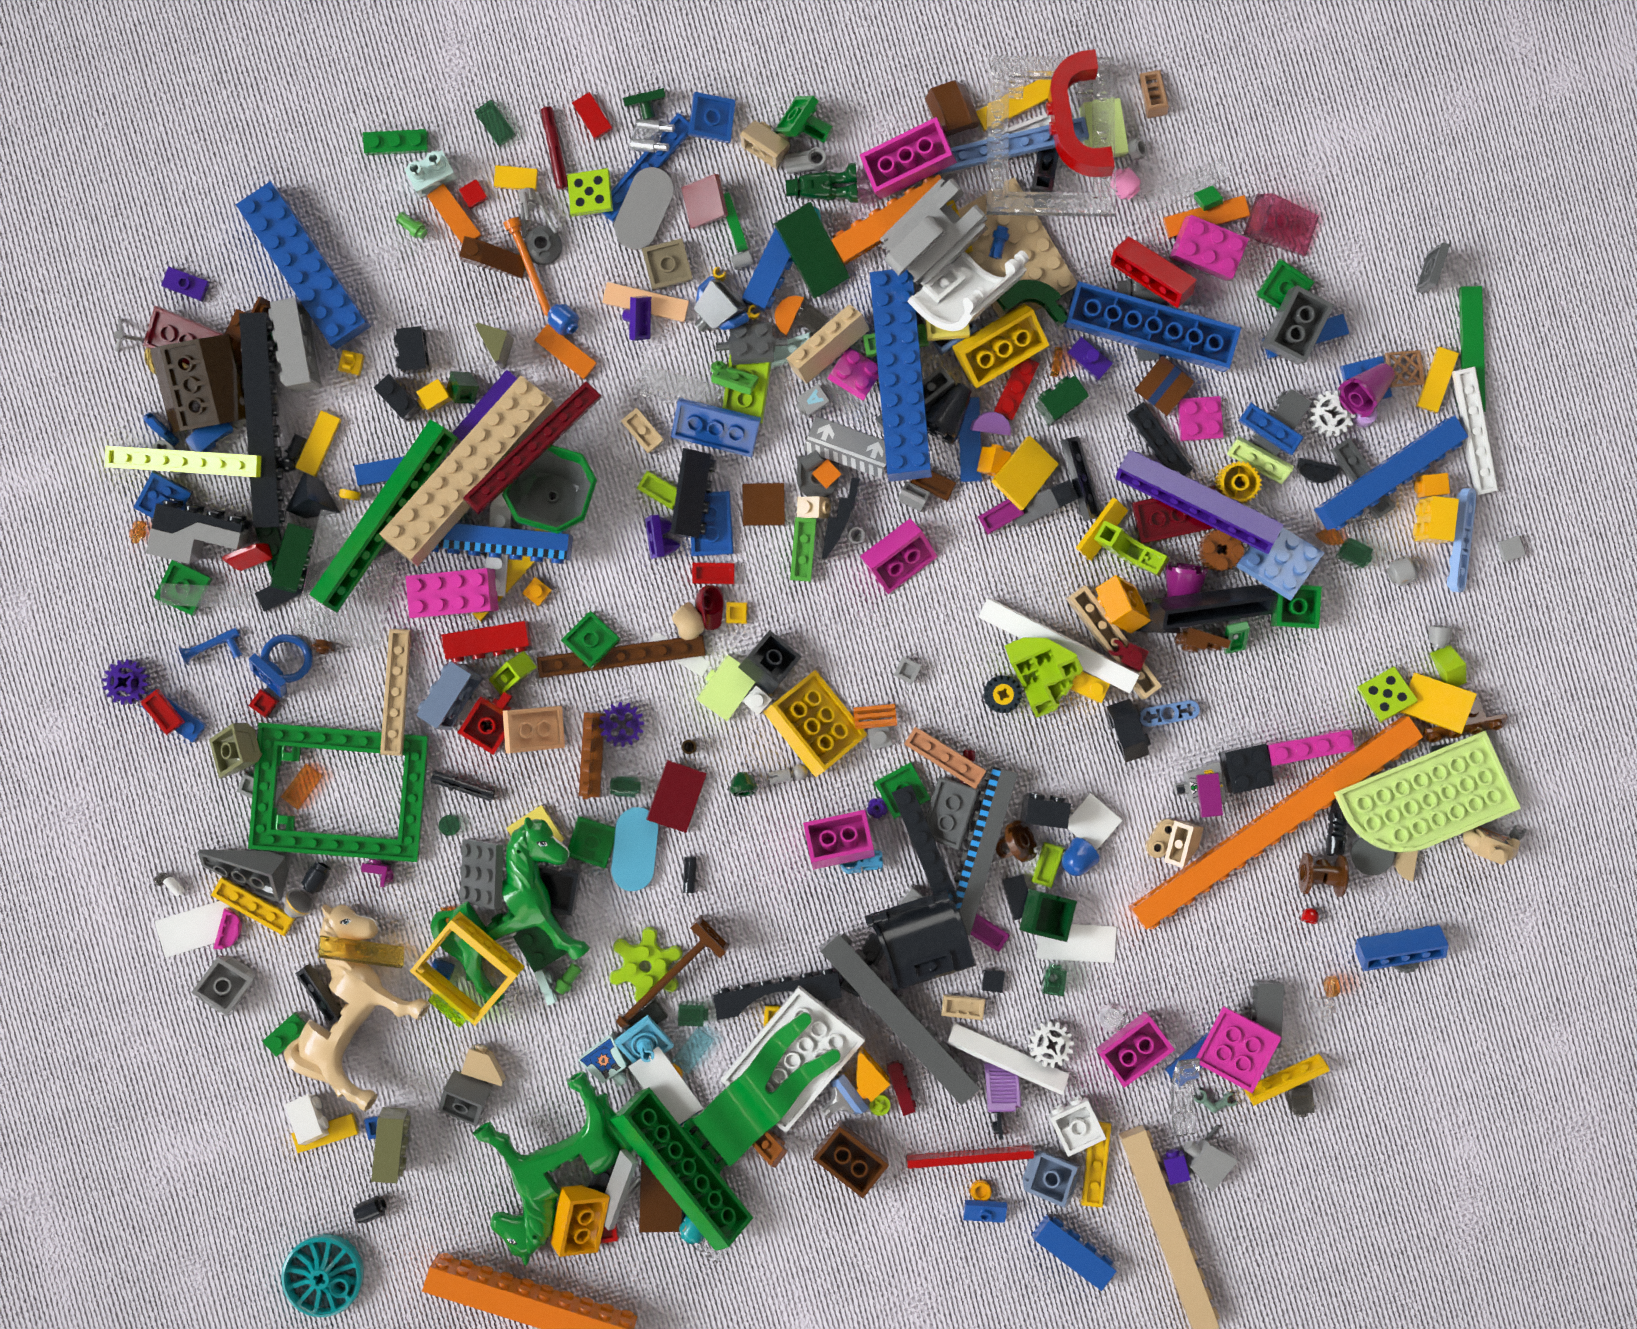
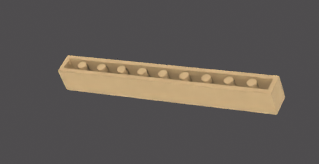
(1168, 1228)

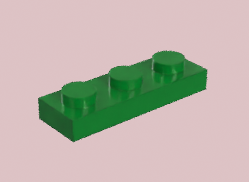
(395, 142)

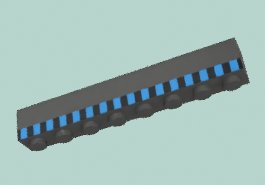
(983, 841)

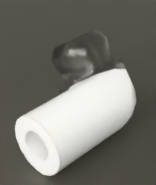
(170, 882)

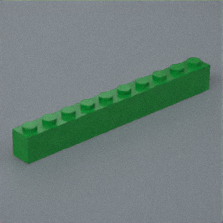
(365, 539)

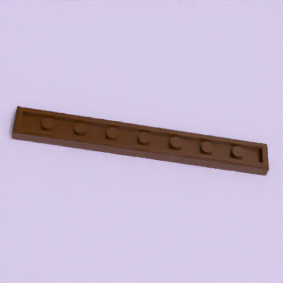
(624, 656)

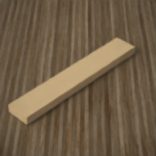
(396, 692)

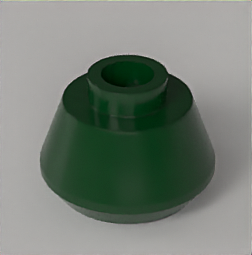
(743, 785)

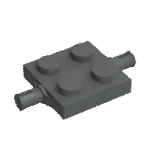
(752, 343)

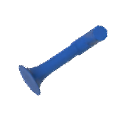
(228, 636)

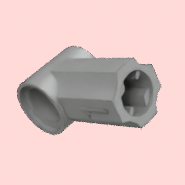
(803, 161)

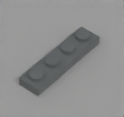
(1355, 467)

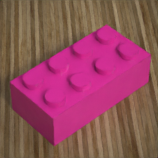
(908, 158)
(452, 593)

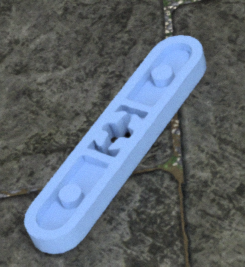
(1462, 542)

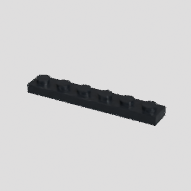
(923, 841)

